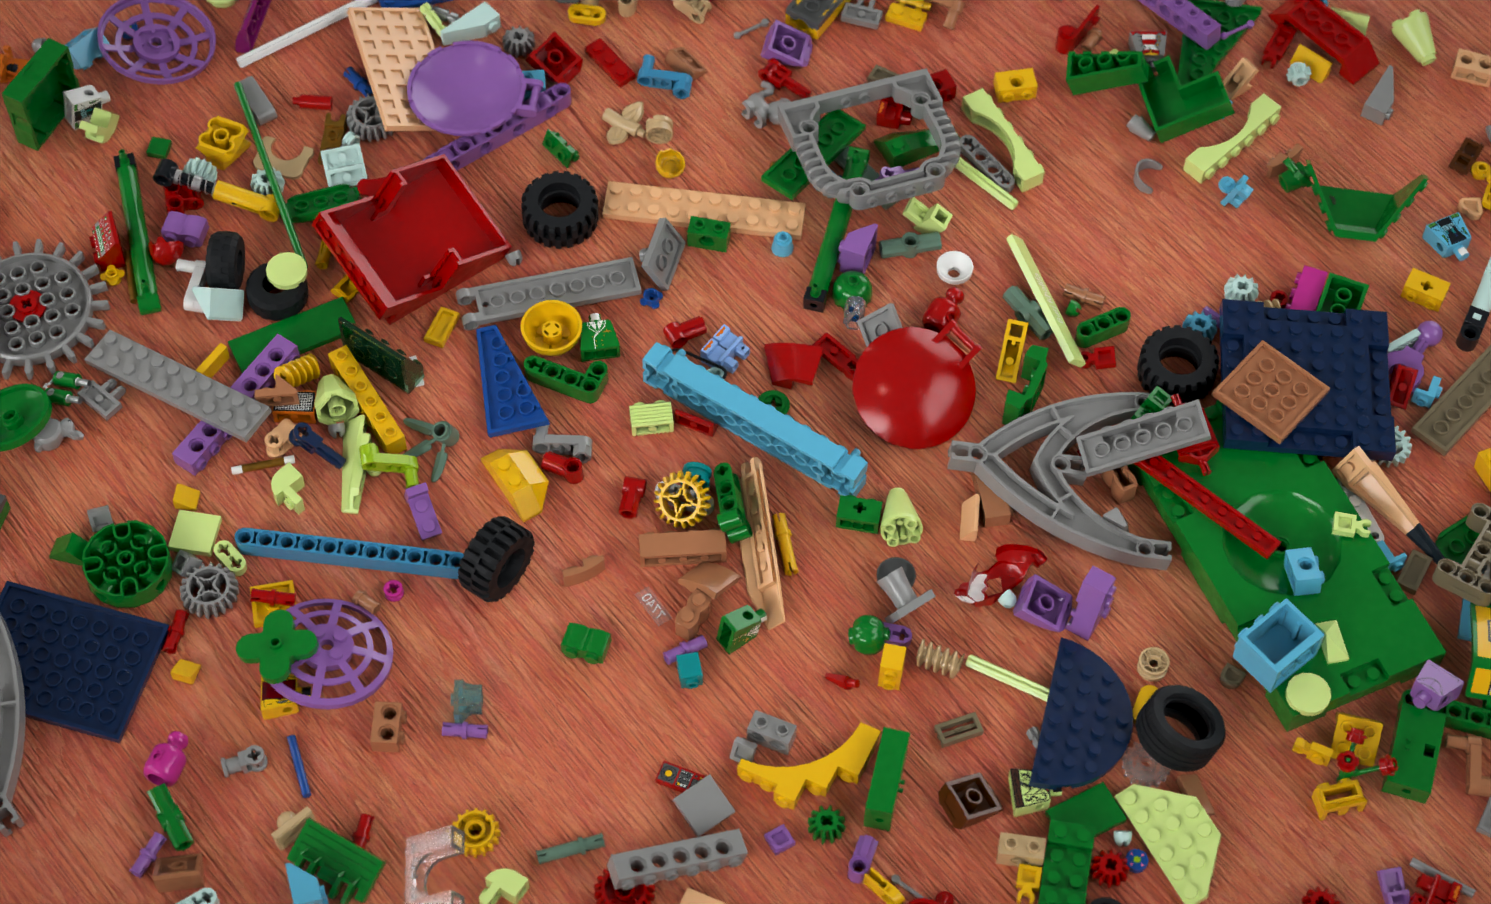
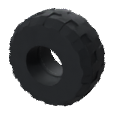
(225, 260)
(271, 305)

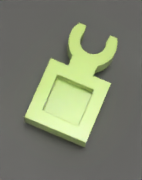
(1346, 525)

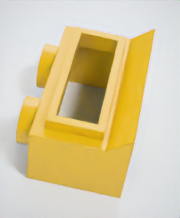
(1342, 804)

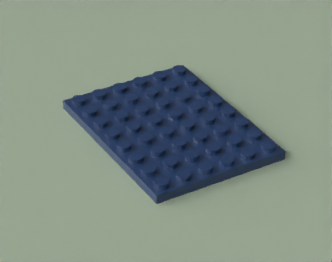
(80, 659)

